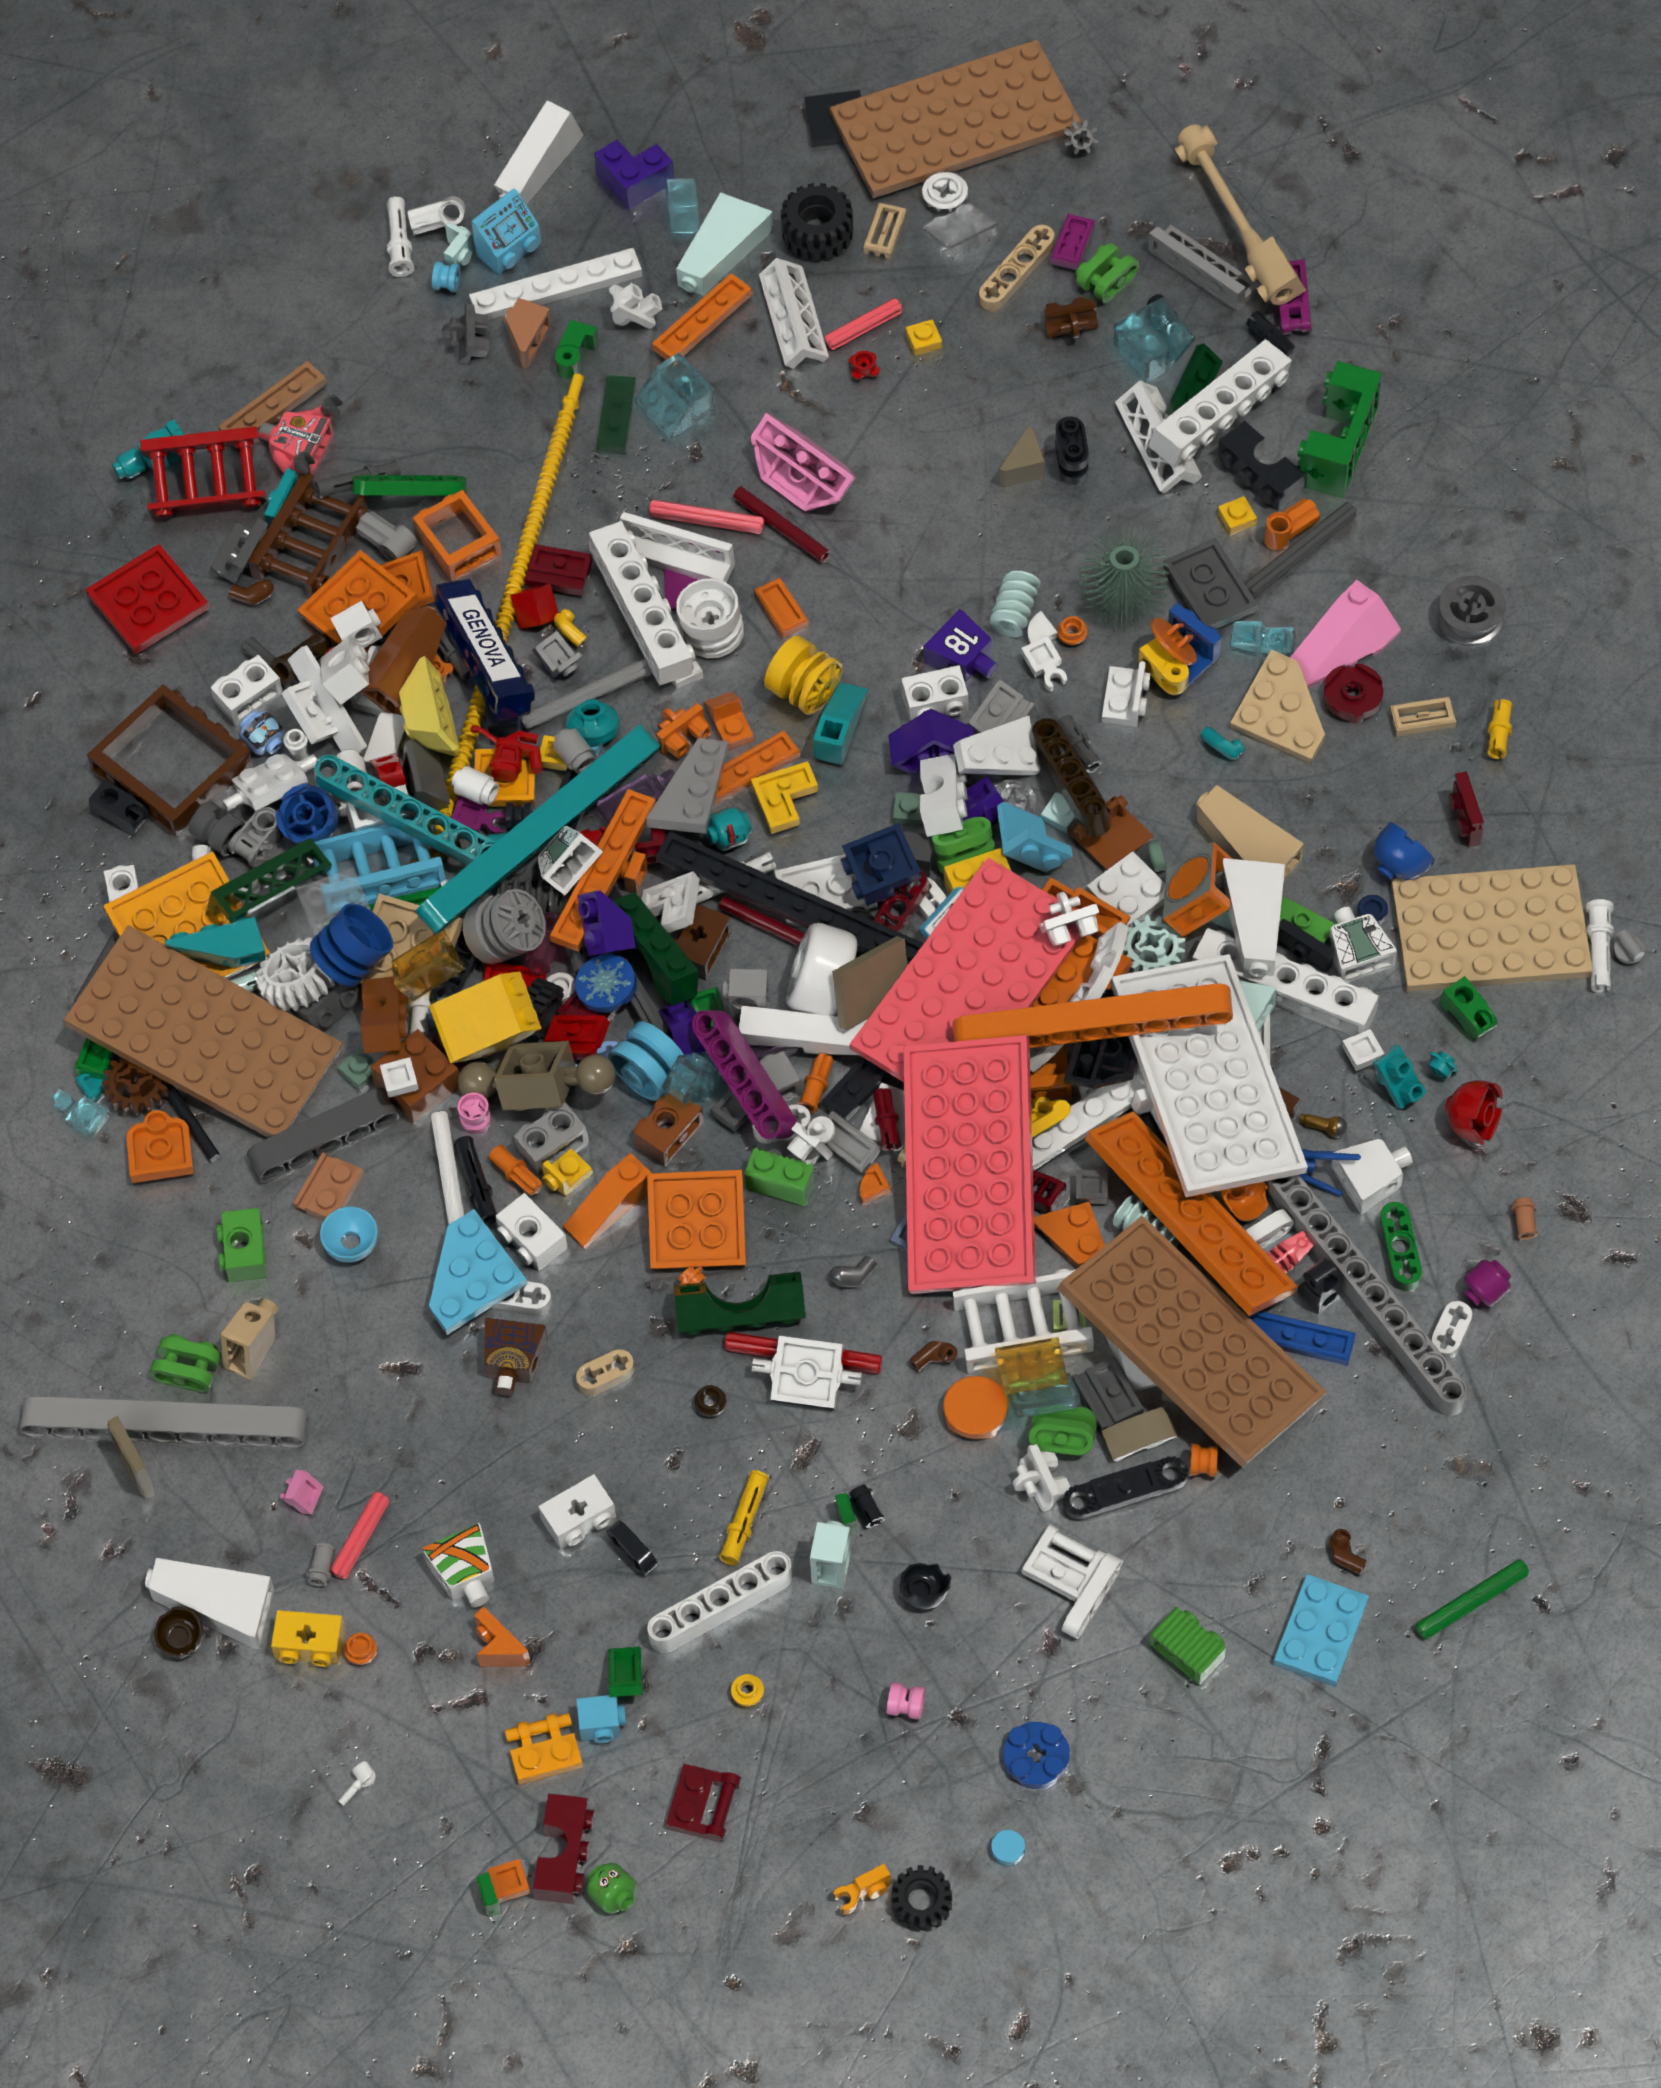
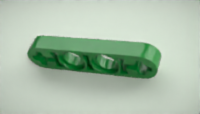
(408, 485)

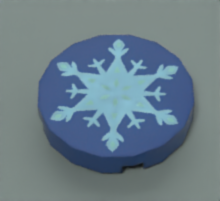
(605, 983)

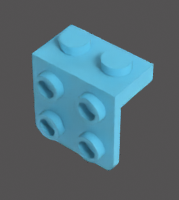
(1026, 839)

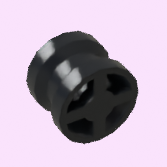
(516, 813)

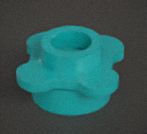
(1442, 1064)

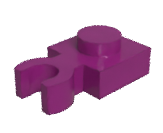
(475, 816)

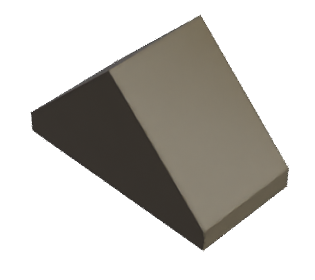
(1024, 462)

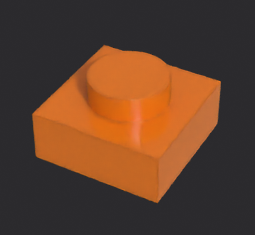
(634, 872)
(509, 1881)

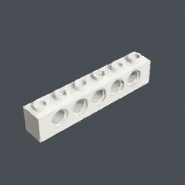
(1220, 404)
(665, 663)
(1295, 995)

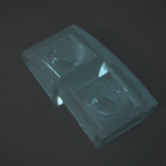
(682, 205)
(1255, 640)

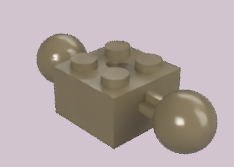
(537, 1076)

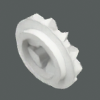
(938, 183)

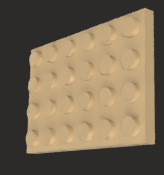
(1491, 927)

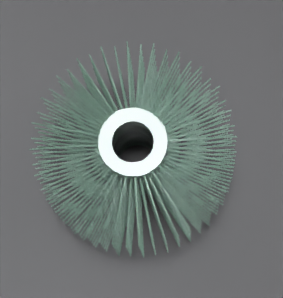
(1124, 577)

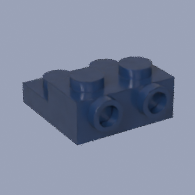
(880, 864)

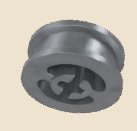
(1457, 602)

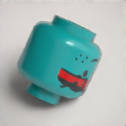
(728, 829)

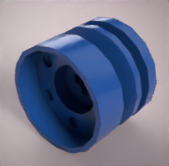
(351, 944)

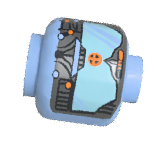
(261, 732)

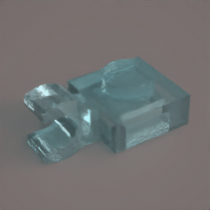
(82, 1116)

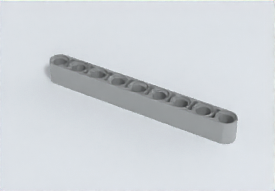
(165, 1421)

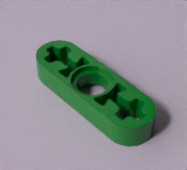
(1395, 1258)

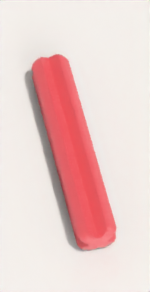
(863, 324)
(359, 1535)

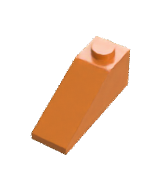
(609, 1201)

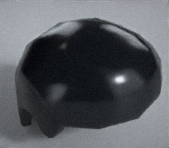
(924, 1585)

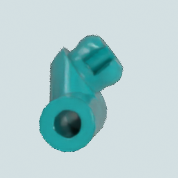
(1229, 749)

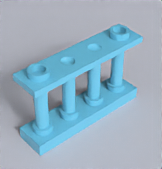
(397, 879)

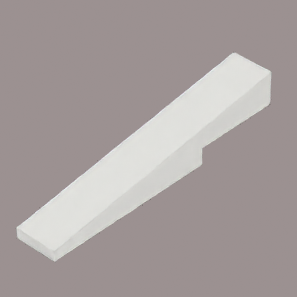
(796, 1029)

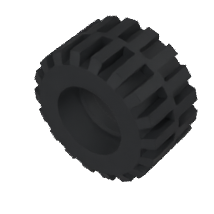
(814, 204)

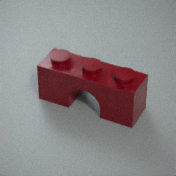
(560, 1877)

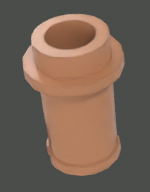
(1525, 1218)

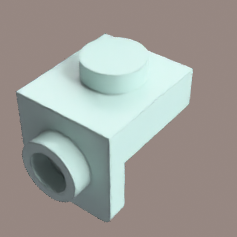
(460, 245)

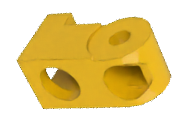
(1164, 668)

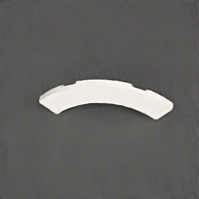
(1104, 964)

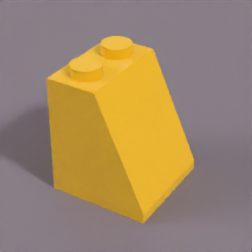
(485, 1018)

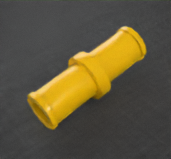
(1499, 729)

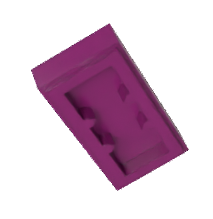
(1072, 241)

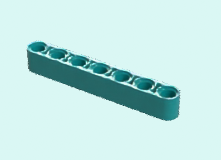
(399, 803)

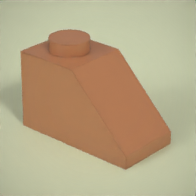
(527, 328)

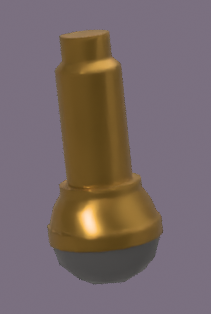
(1333, 1126)

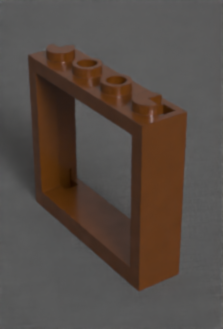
(171, 818)

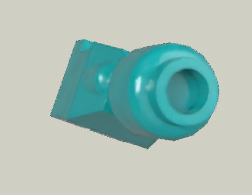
(133, 462)

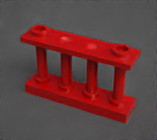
(215, 444)

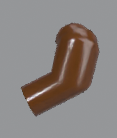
(254, 594)
(933, 1352)
(1342, 1552)

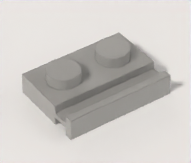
(999, 707)

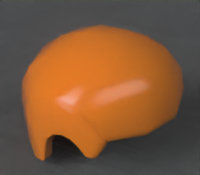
(1245, 1201)

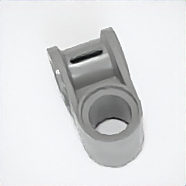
(254, 841)

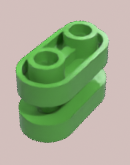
(1107, 272)
(963, 844)
(185, 1363)
(1064, 1431)

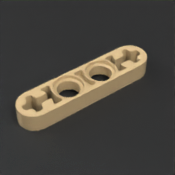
(1014, 266)

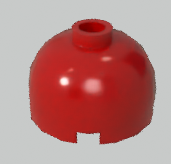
(1474, 1110)

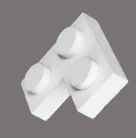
(673, 901)

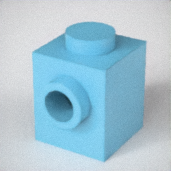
(600, 1718)

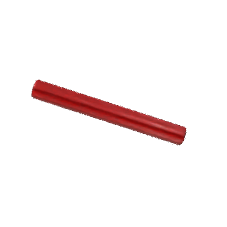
(768, 1347)

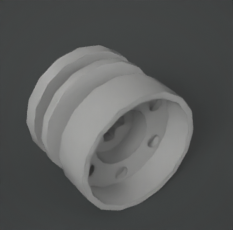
(504, 926)

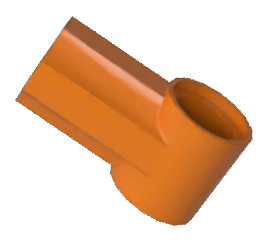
(1289, 524)

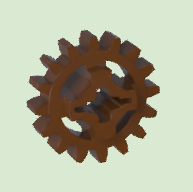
(121, 1083)

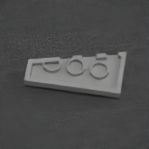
(692, 790)

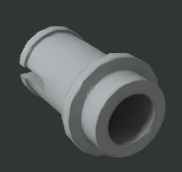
(319, 1573)

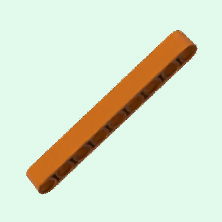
(1103, 1017)

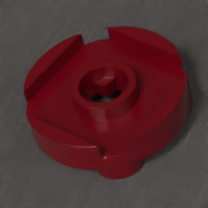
(1353, 707)

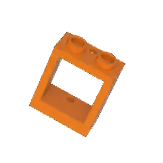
(468, 557)

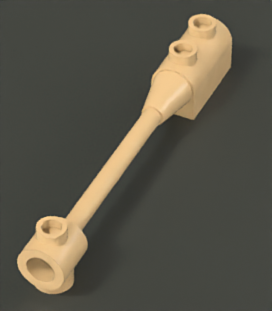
(1265, 257)

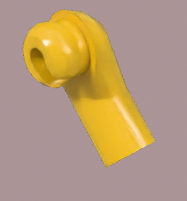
(564, 623)

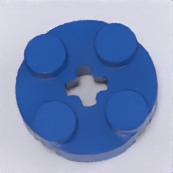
(1023, 1768)

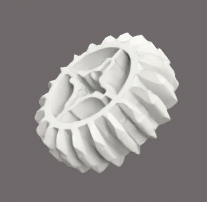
(292, 977)

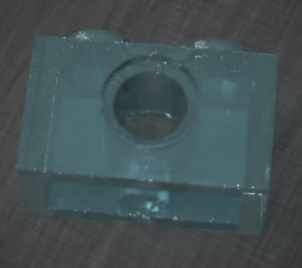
(693, 1078)

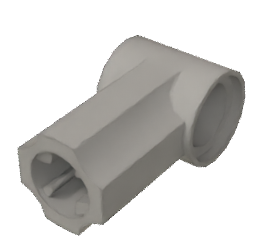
(391, 540)

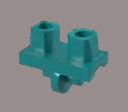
(1399, 1078)

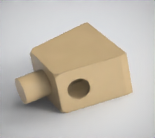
(248, 1338)

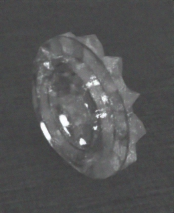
(1022, 793)

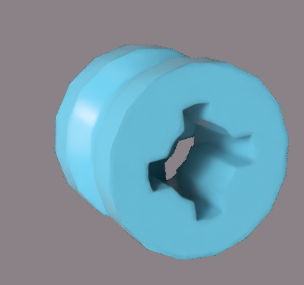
(446, 276)

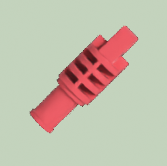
(1291, 1251)

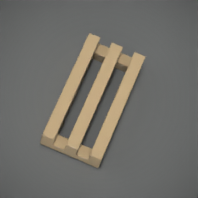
(879, 248)
(1423, 721)

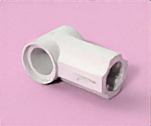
(434, 216)

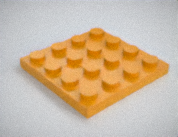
(175, 906)

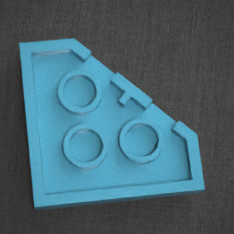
(471, 1273)

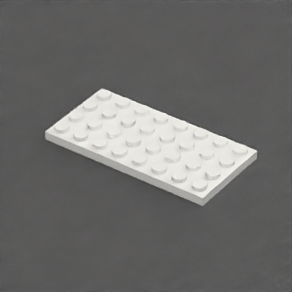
(1214, 1088)

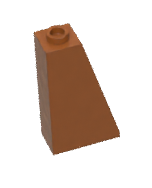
(413, 637)

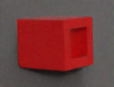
(534, 606)

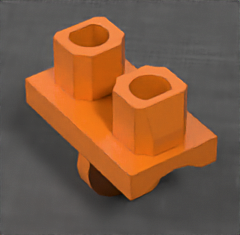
(679, 726)

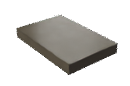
(866, 981)

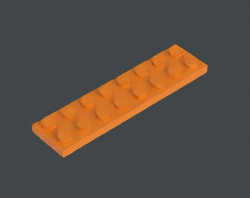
(1196, 1220)

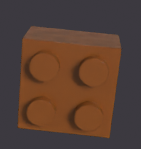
(433, 1072)

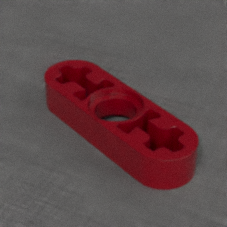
(917, 895)

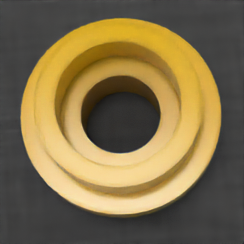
(747, 1699)

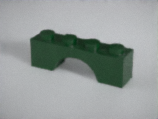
(670, 967)
(778, 1301)

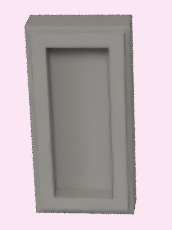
(852, 1144)

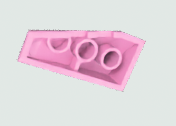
(1347, 632)

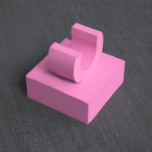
(302, 1492)

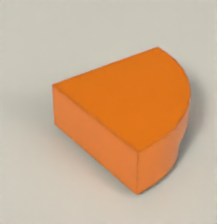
(873, 1185)

